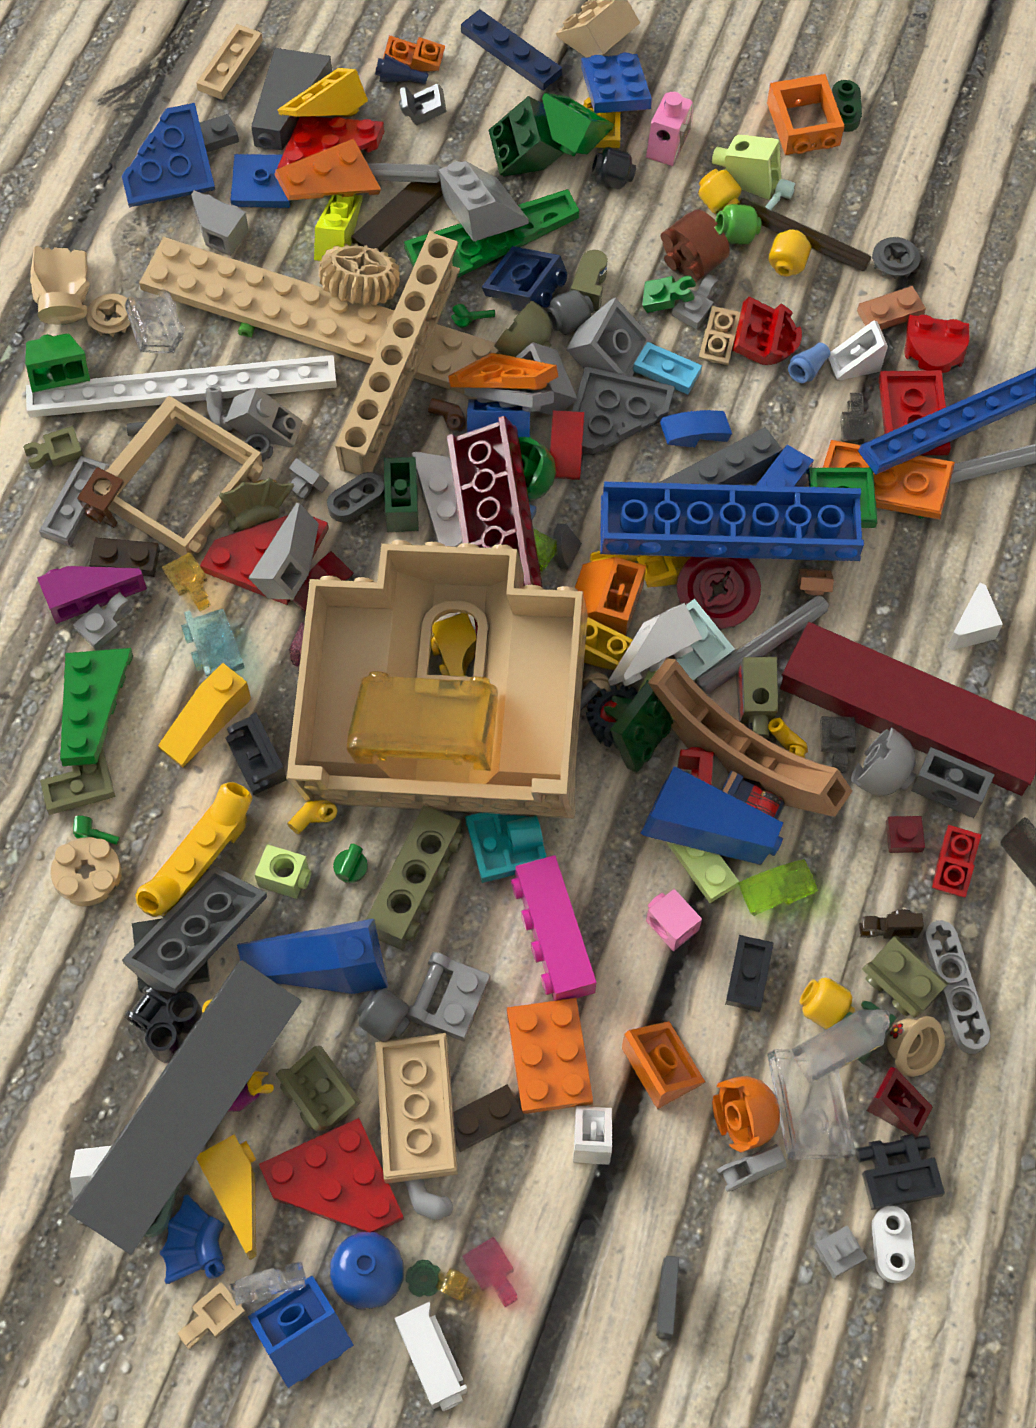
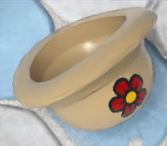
(916, 1045)

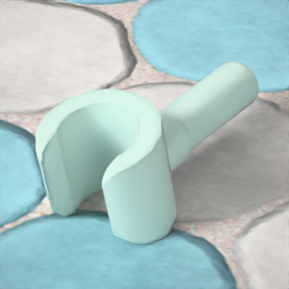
(784, 189)

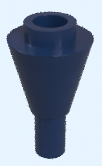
(395, 71)

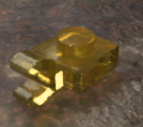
(188, 577)

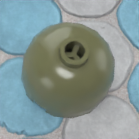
(529, 326)

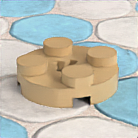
(72, 857)

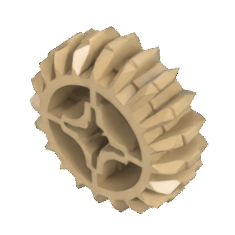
(359, 274)

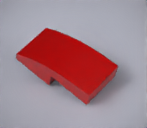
(567, 443)
(956, 861)

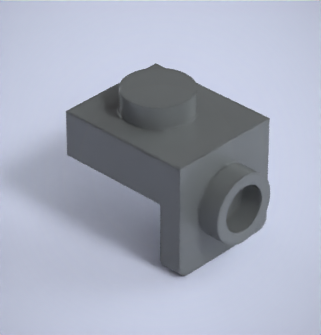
(424, 104)

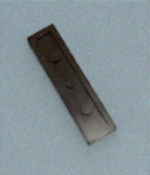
(397, 215)

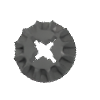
(898, 248)

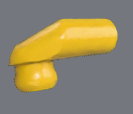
(787, 737)

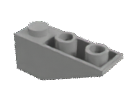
(288, 557)

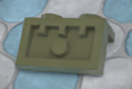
(904, 978)

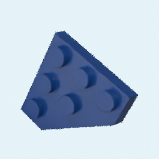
(170, 160)

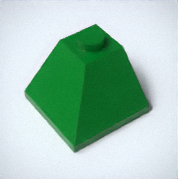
(574, 124)

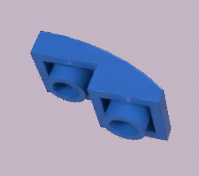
(689, 427)

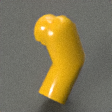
(312, 812)

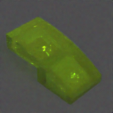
(778, 885)

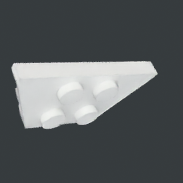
(439, 495)

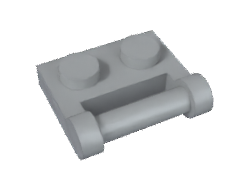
(459, 1000)

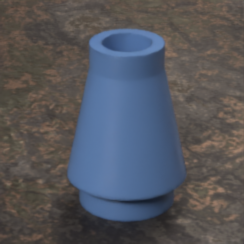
(806, 364)

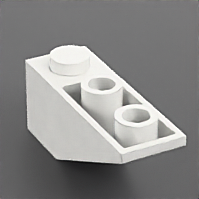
(655, 641)

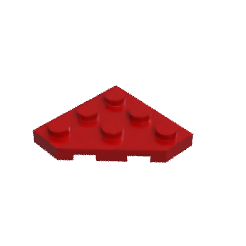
(320, 133)
(237, 554)
(335, 1180)

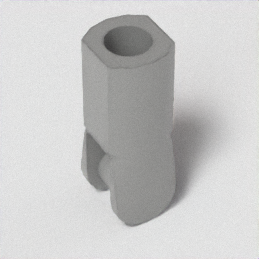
(757, 1166)

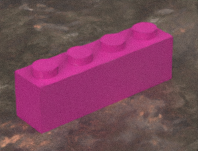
(554, 929)

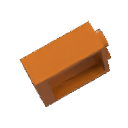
(800, 93)

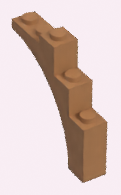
(708, 726)

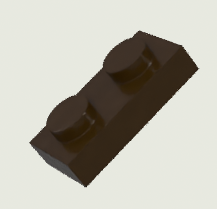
(125, 554)
(486, 1117)

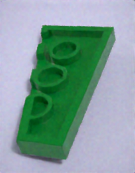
(89, 700)

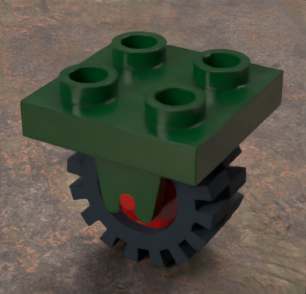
(629, 721)

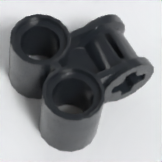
(161, 1019)

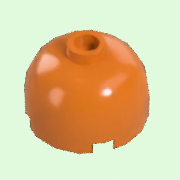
(746, 1111)

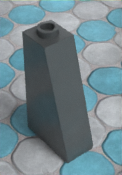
(286, 78)

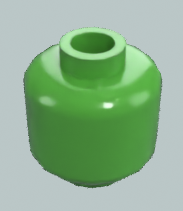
(738, 223)

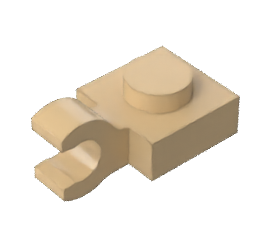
(214, 1313)

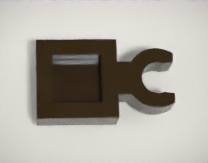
(899, 923)

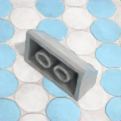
(479, 201)

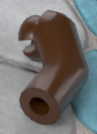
(451, 413)

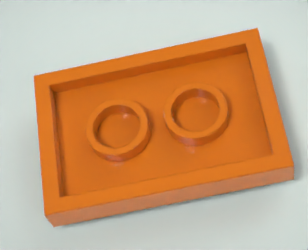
(549, 1056)

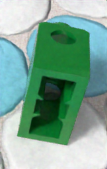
(55, 362)

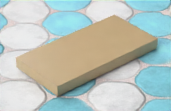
(416, 1108)

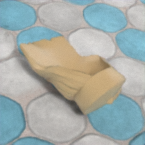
(59, 284)

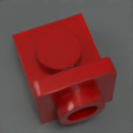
(698, 762)

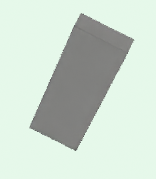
(67, 512)

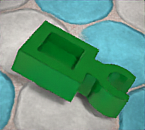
(663, 292)

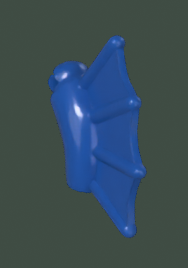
(192, 1243)

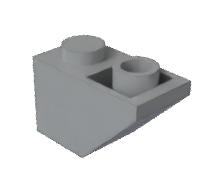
(219, 223)
(260, 414)

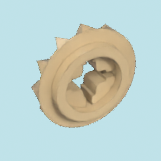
(104, 306)

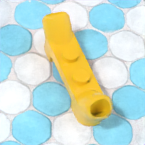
(199, 849)

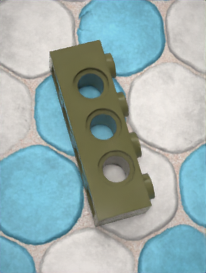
(429, 829)

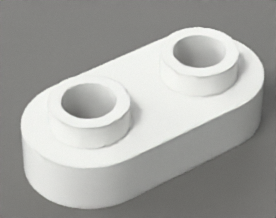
(893, 1243)

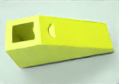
(336, 224)

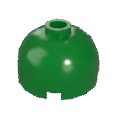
(538, 467)

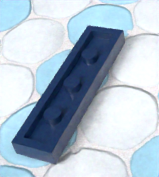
(511, 49)

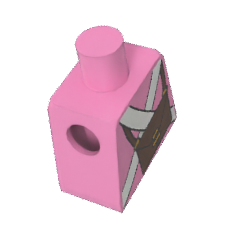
(674, 117)

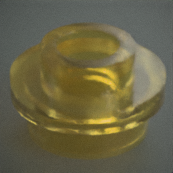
(454, 1284)

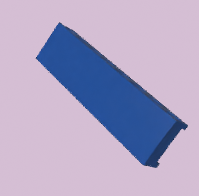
(731, 521)

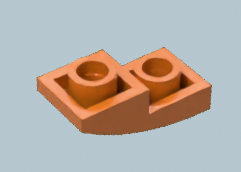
(421, 56)

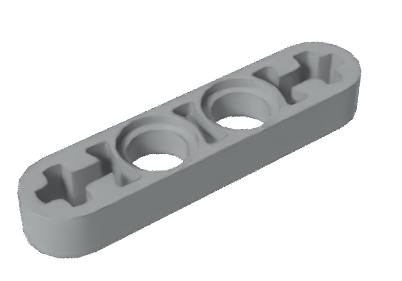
(957, 986)

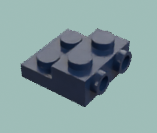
(526, 277)

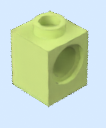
(276, 859)

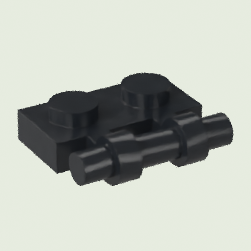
(900, 1182)

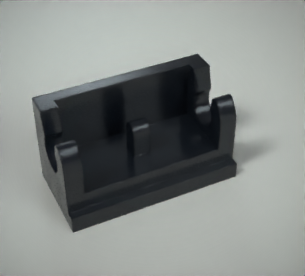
(255, 754)

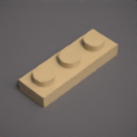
(229, 61)

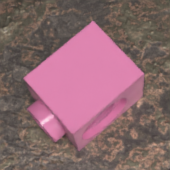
(673, 919)

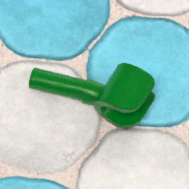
(463, 317)
(83, 828)

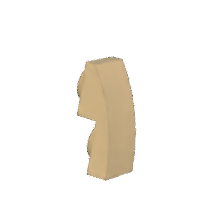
(719, 335)

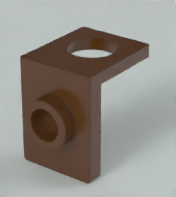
(97, 505)

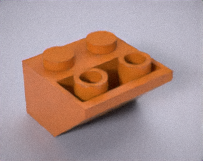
(612, 591)

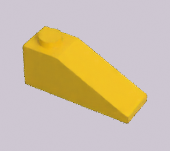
(333, 95)
(205, 714)
(233, 1183)

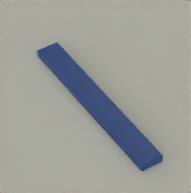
(950, 423)

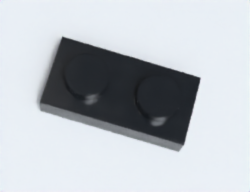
(749, 973)

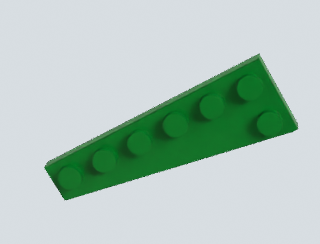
(543, 216)

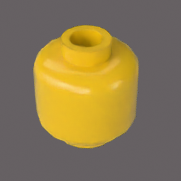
(719, 190)
(790, 252)
(826, 1002)

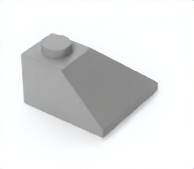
(609, 340)

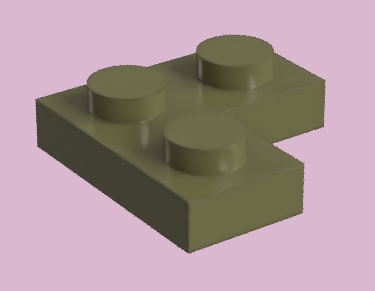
(78, 788)

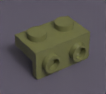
(318, 1090)

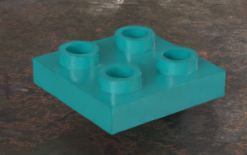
(503, 843)

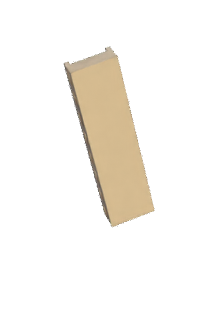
(398, 356)

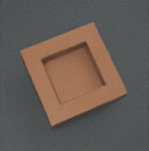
(815, 581)

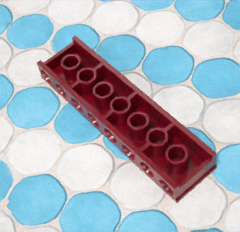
(494, 493)
(917, 705)

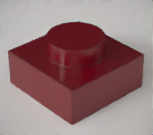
(905, 834)

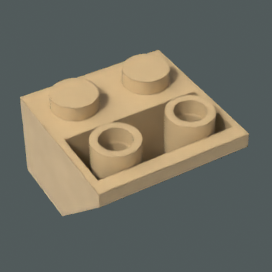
(598, 26)

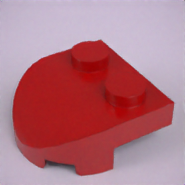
(766, 333)
(936, 342)

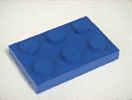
(616, 83)

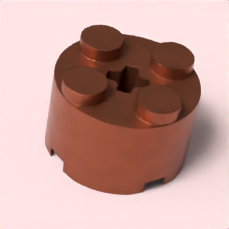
(694, 245)

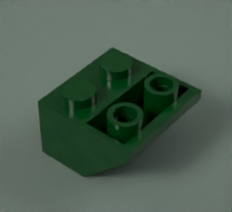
(524, 140)

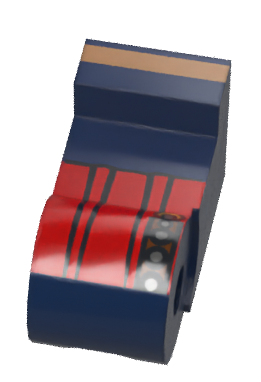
(753, 795)

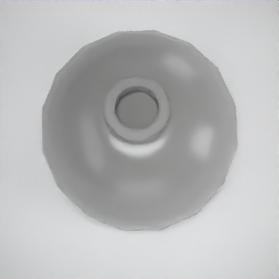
(887, 765)

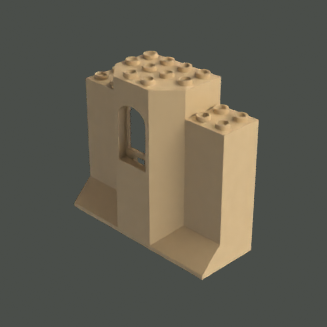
(525, 645)

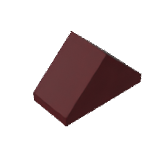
(328, 566)
(900, 1103)

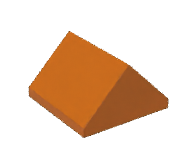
(661, 1062)

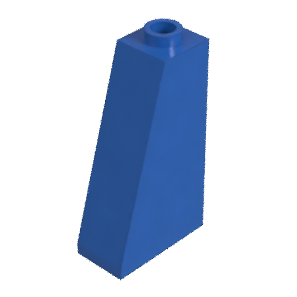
(711, 820)

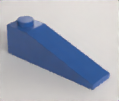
(327, 958)

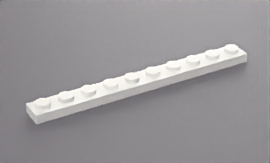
(183, 385)

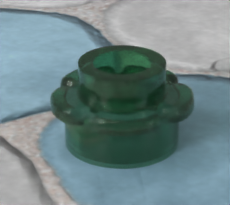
(413, 1276)

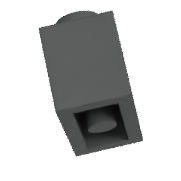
(952, 782)

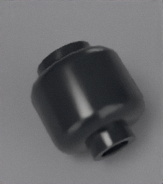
(613, 168)

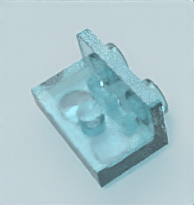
(212, 642)

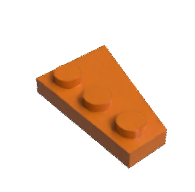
(329, 172)
(504, 372)

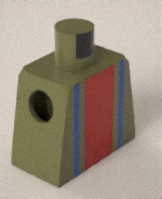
(758, 685)

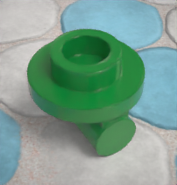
(350, 864)

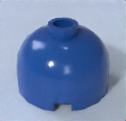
(366, 1270)

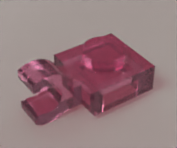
(490, 1267)

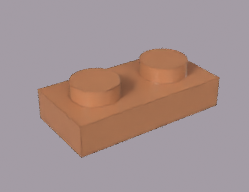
(891, 308)

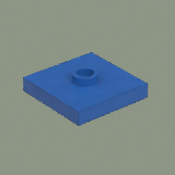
(255, 182)

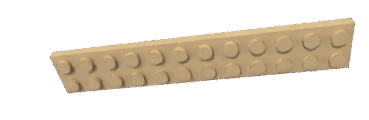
(297, 309)

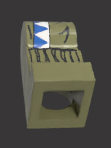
(590, 274)

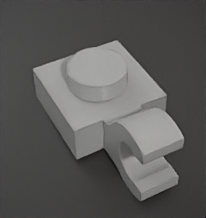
(696, 311)
(101, 625)

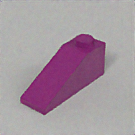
(80, 588)

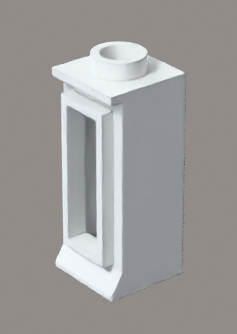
(431, 1357)

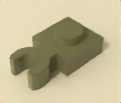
(59, 447)

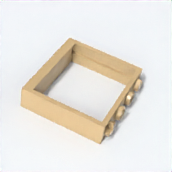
(144, 444)

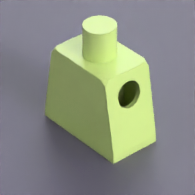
(752, 163)

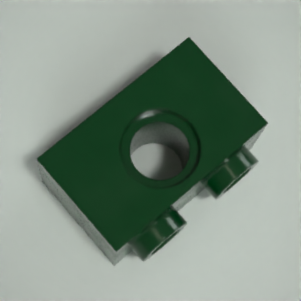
(401, 494)

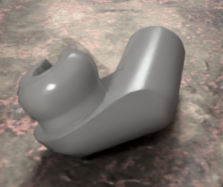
(215, 407)
(427, 1203)

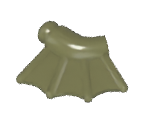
(255, 503)

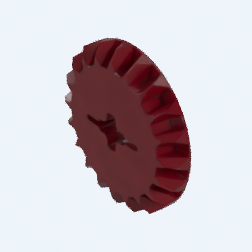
(742, 588)

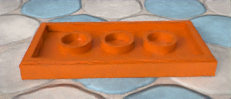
(909, 488)

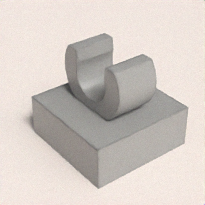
(306, 479)
(840, 1251)

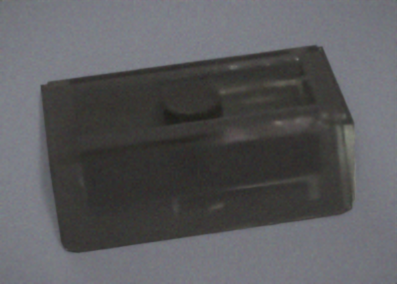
(1021, 847)

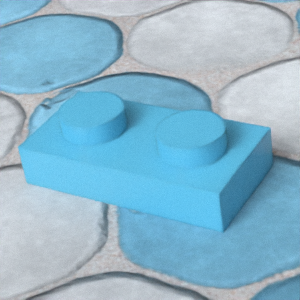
(667, 368)

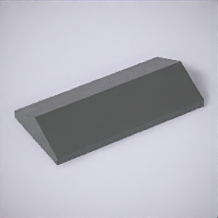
(193, 930)

